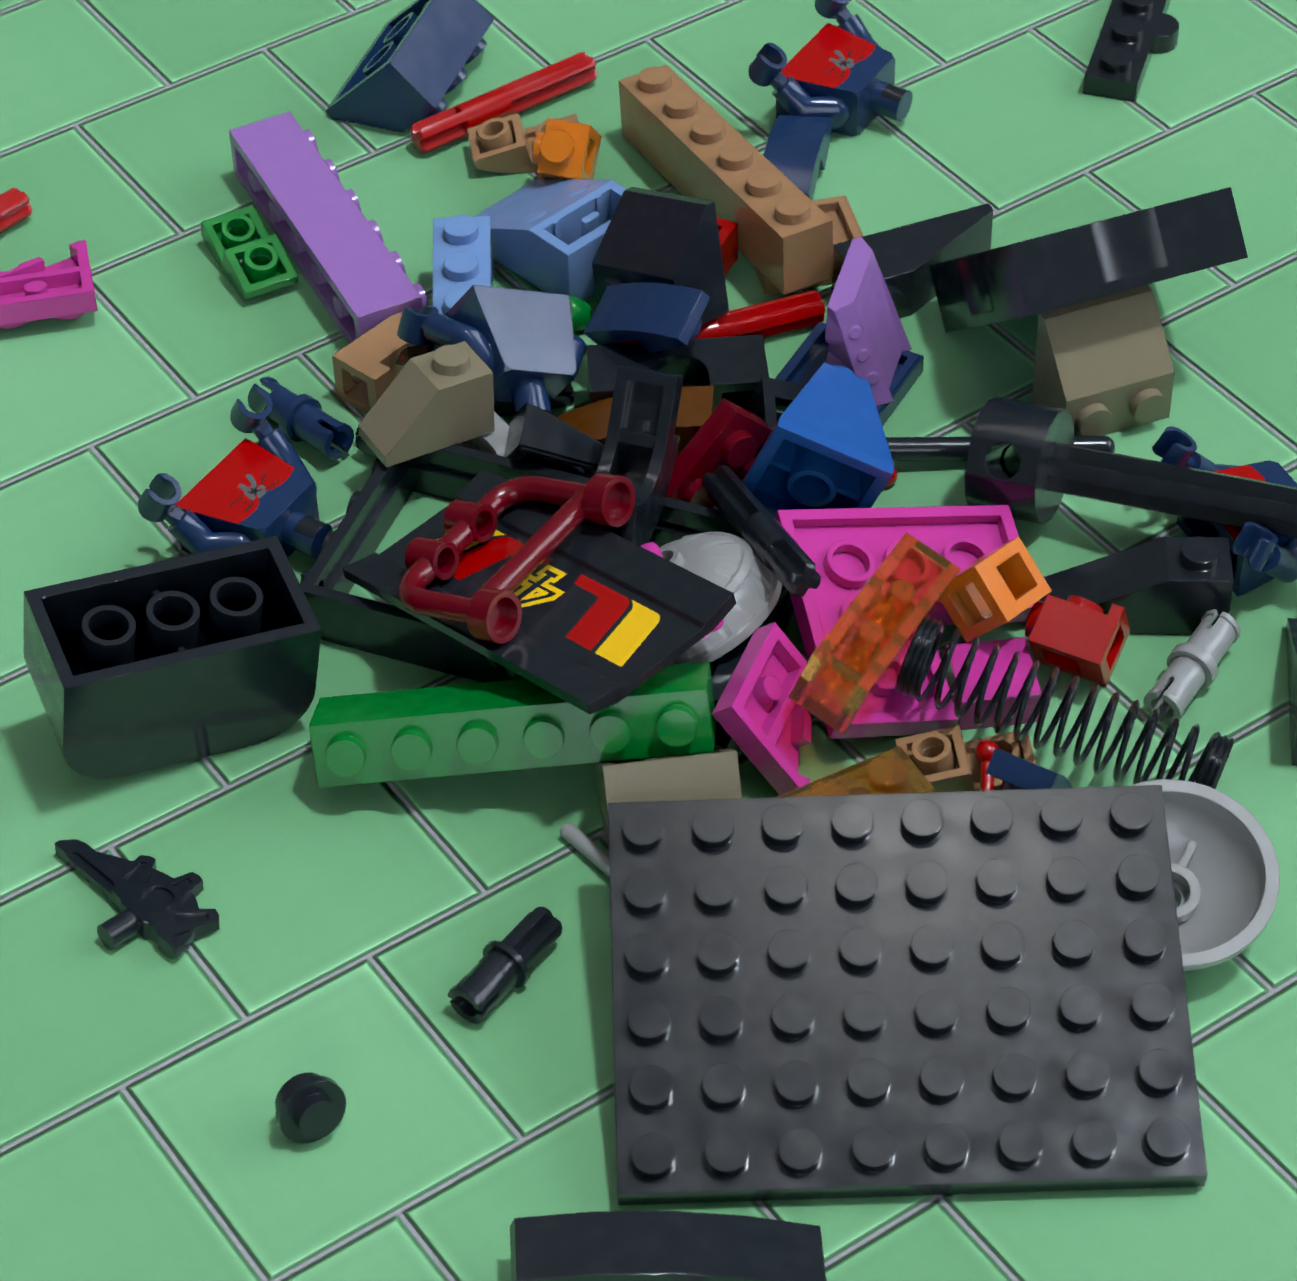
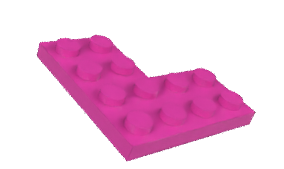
(848, 551)

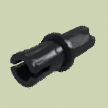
(504, 965)

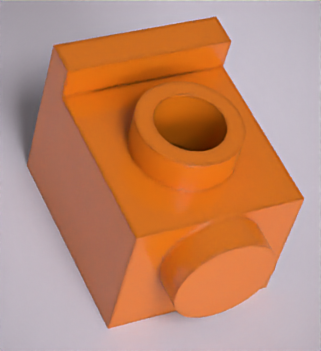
(566, 150)
(994, 589)

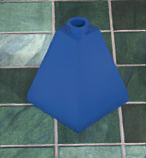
(824, 448)

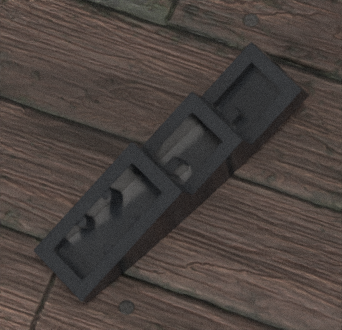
(663, 1247)

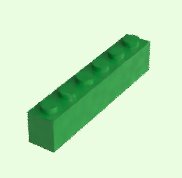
(506, 728)

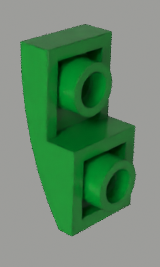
(247, 254)

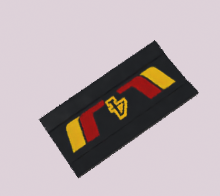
(593, 612)

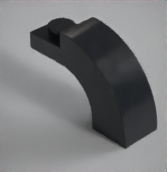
(642, 443)

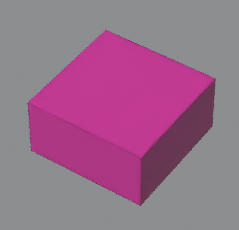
(1006, 652)

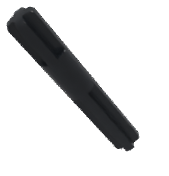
(762, 531)

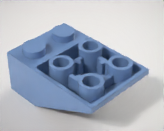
(553, 232)

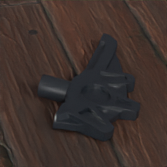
(147, 899)

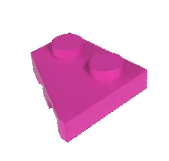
(43, 292)
(758, 709)

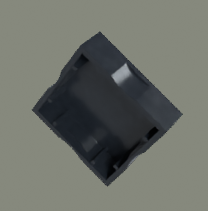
(1089, 261)

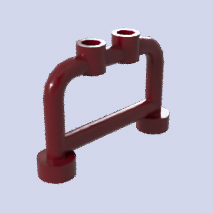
(494, 609)

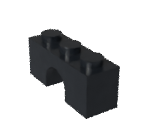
(727, 363)

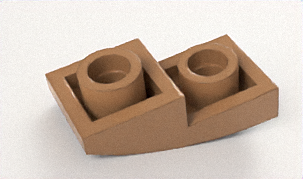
(505, 145)
(951, 762)

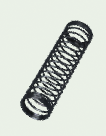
(919, 660)

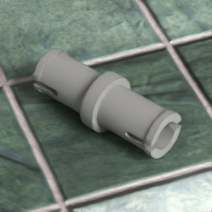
(1192, 665)

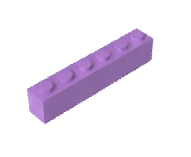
(322, 225)

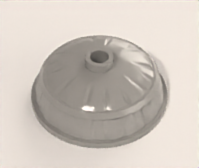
(736, 567)
(1220, 872)

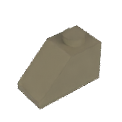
(431, 405)

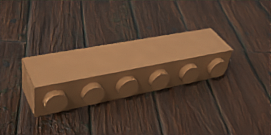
(712, 161)

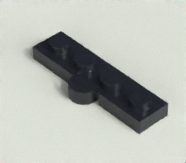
(1126, 45)

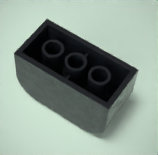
(173, 658)

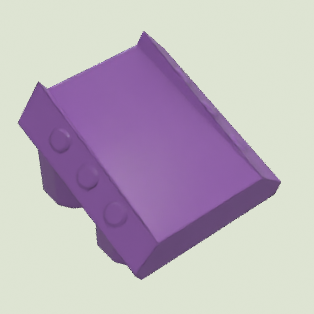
(864, 323)

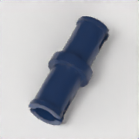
(303, 420)

